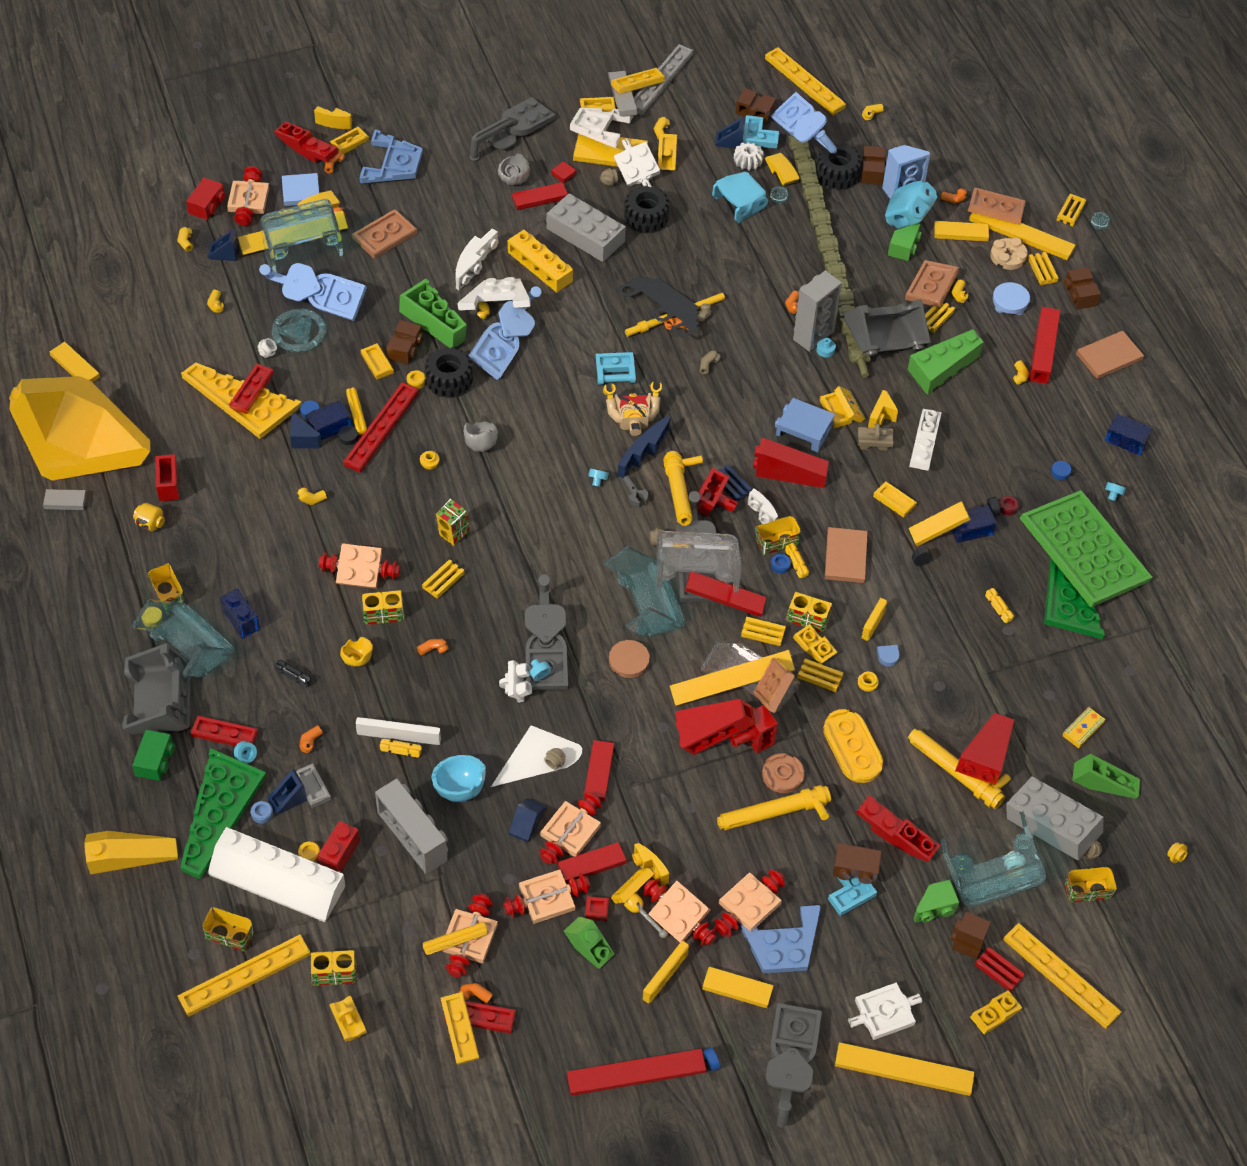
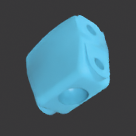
(743, 193)
(903, 203)

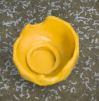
(357, 653)

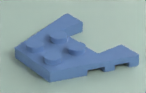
(399, 162)
(784, 948)

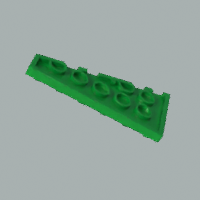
(1067, 608)
(220, 804)

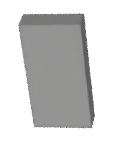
(64, 499)
(314, 786)

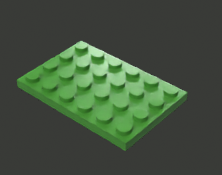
(1086, 548)

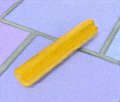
(356, 410)
(455, 938)

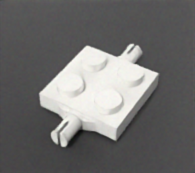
(636, 164)
(885, 1011)

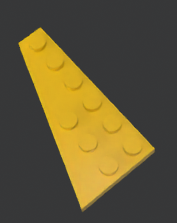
(263, 416)

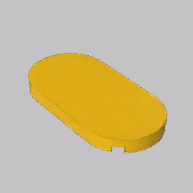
(853, 746)

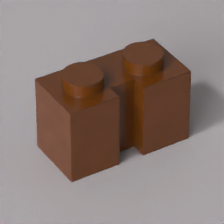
(753, 105)
(873, 165)
(1081, 288)
(404, 343)
(857, 863)
(970, 935)

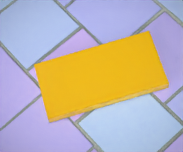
(595, 152)

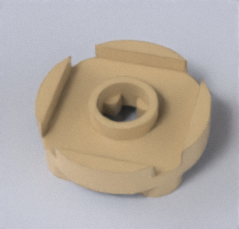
(1015, 247)

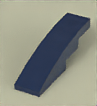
(646, 444)

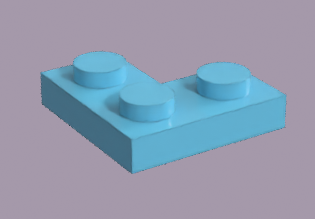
(754, 134)
(851, 895)

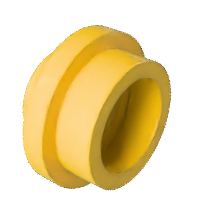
(429, 460)
(868, 677)
(1177, 852)

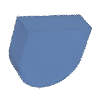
(888, 655)

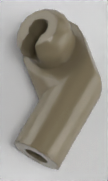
(704, 312)
(707, 359)

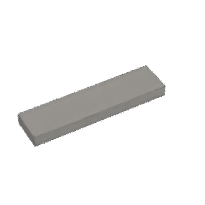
(624, 101)

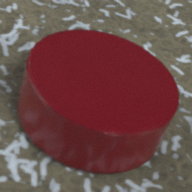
(1008, 505)

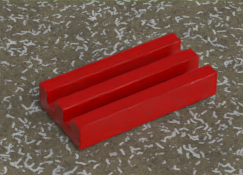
(999, 964)

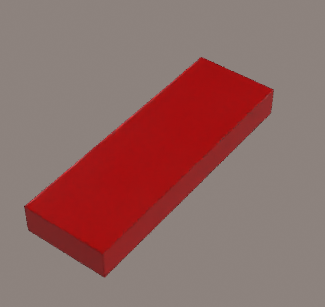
(539, 196)
(251, 388)
(222, 731)
(599, 768)
(592, 862)
(490, 1017)

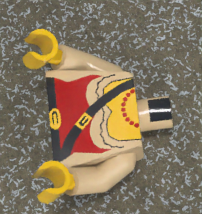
(633, 410)

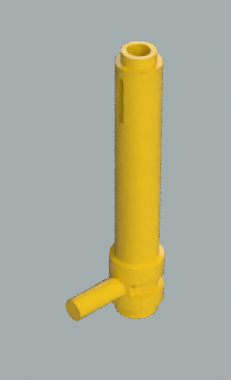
(674, 469)
(982, 790)
(806, 799)

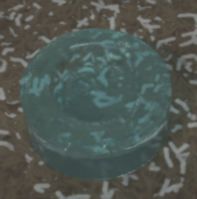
(779, 194)
(1100, 220)

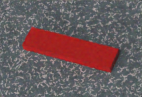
(724, 594)

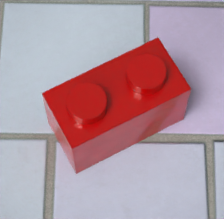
(205, 198)
(167, 477)
(339, 847)

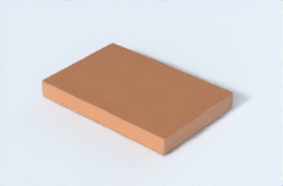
(997, 206)
(384, 233)
(932, 283)
(1109, 354)
(846, 555)
(773, 684)

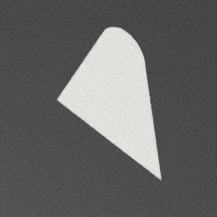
(530, 754)

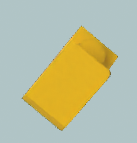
(667, 151)
(883, 410)

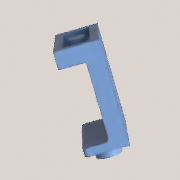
(805, 422)

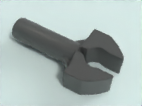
(643, 494)

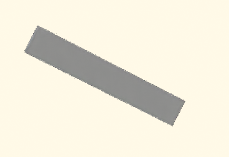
(669, 69)

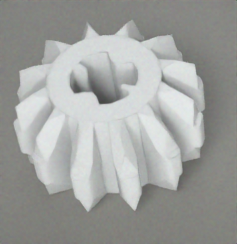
(748, 156)

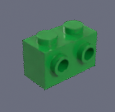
(153, 755)

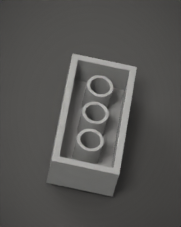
(585, 227)
(817, 310)
(1055, 818)
(412, 825)

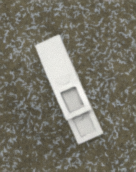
(470, 259)
(925, 439)

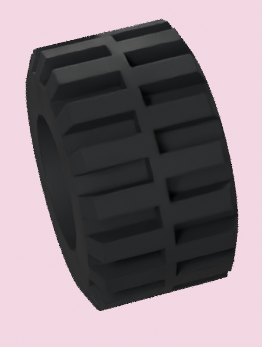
(838, 169)
(646, 209)
(448, 383)

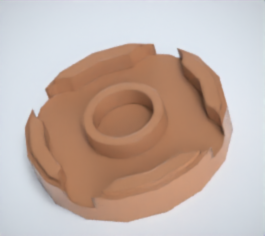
(629, 658)
(783, 773)

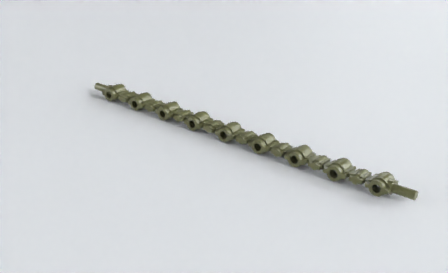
(827, 242)

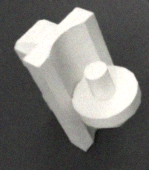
(514, 681)

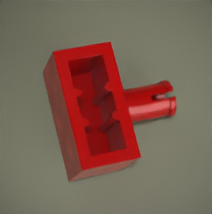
(712, 493)
(761, 735)

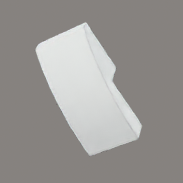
(763, 506)

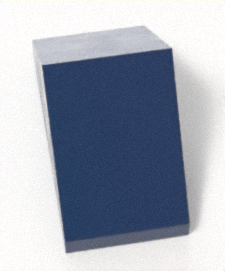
(731, 135)
(225, 247)
(303, 435)
(288, 793)
(526, 819)

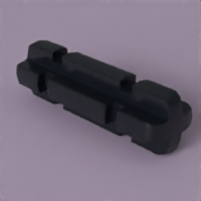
(293, 673)

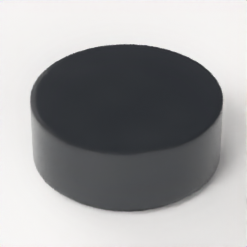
(348, 435)
(994, 506)
(921, 556)

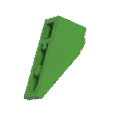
(1105, 777)

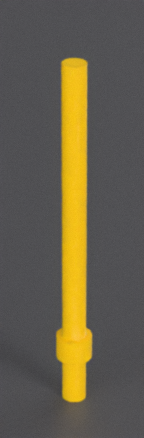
(644, 326)

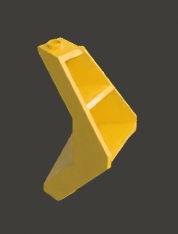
(74, 428)

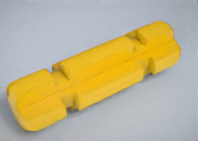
(796, 560)
(999, 605)
(400, 748)

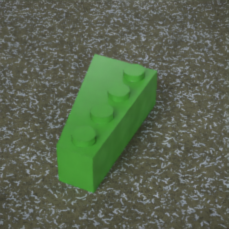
(431, 312)
(944, 359)

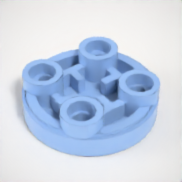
(1011, 298)

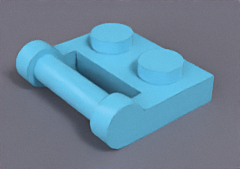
(615, 363)

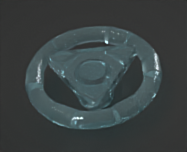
(298, 330)

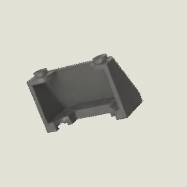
(888, 327)
(159, 691)

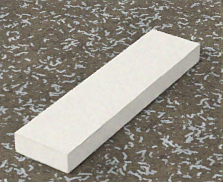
(398, 731)

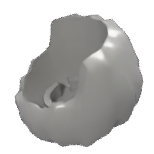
(514, 170)
(480, 436)

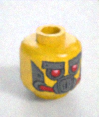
(148, 517)

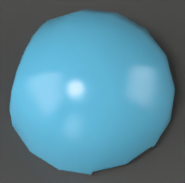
(459, 778)

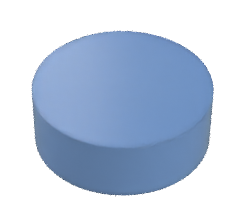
(261, 812)

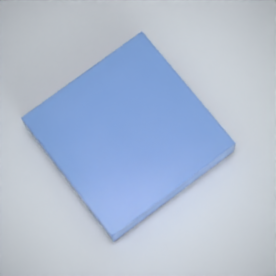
(299, 187)

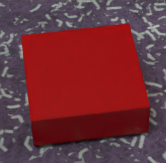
(563, 172)
(596, 908)

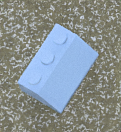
(903, 167)

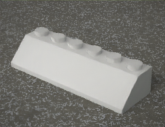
(276, 874)

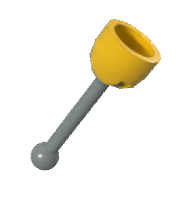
(635, 904)

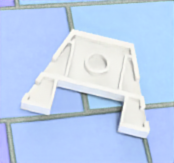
(594, 123)
(496, 291)

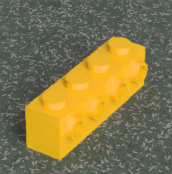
(540, 261)

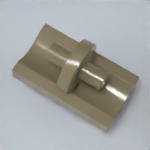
(875, 437)

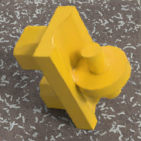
(348, 1019)

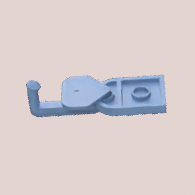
(803, 121)
(335, 296)
(493, 349)

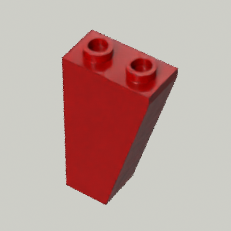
(1044, 345)
(789, 465)
(712, 723)
(987, 751)

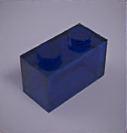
(329, 419)
(1128, 434)
(981, 525)
(240, 613)

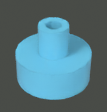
(826, 347)
(598, 475)
(1114, 490)
(539, 670)
(245, 752)

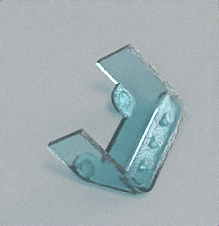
(297, 226)
(656, 607)
(187, 633)
(1000, 875)

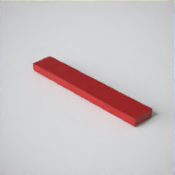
(381, 427)
(636, 1072)

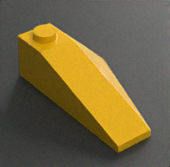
(122, 850)

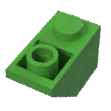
(904, 241)
(937, 901)
(589, 941)

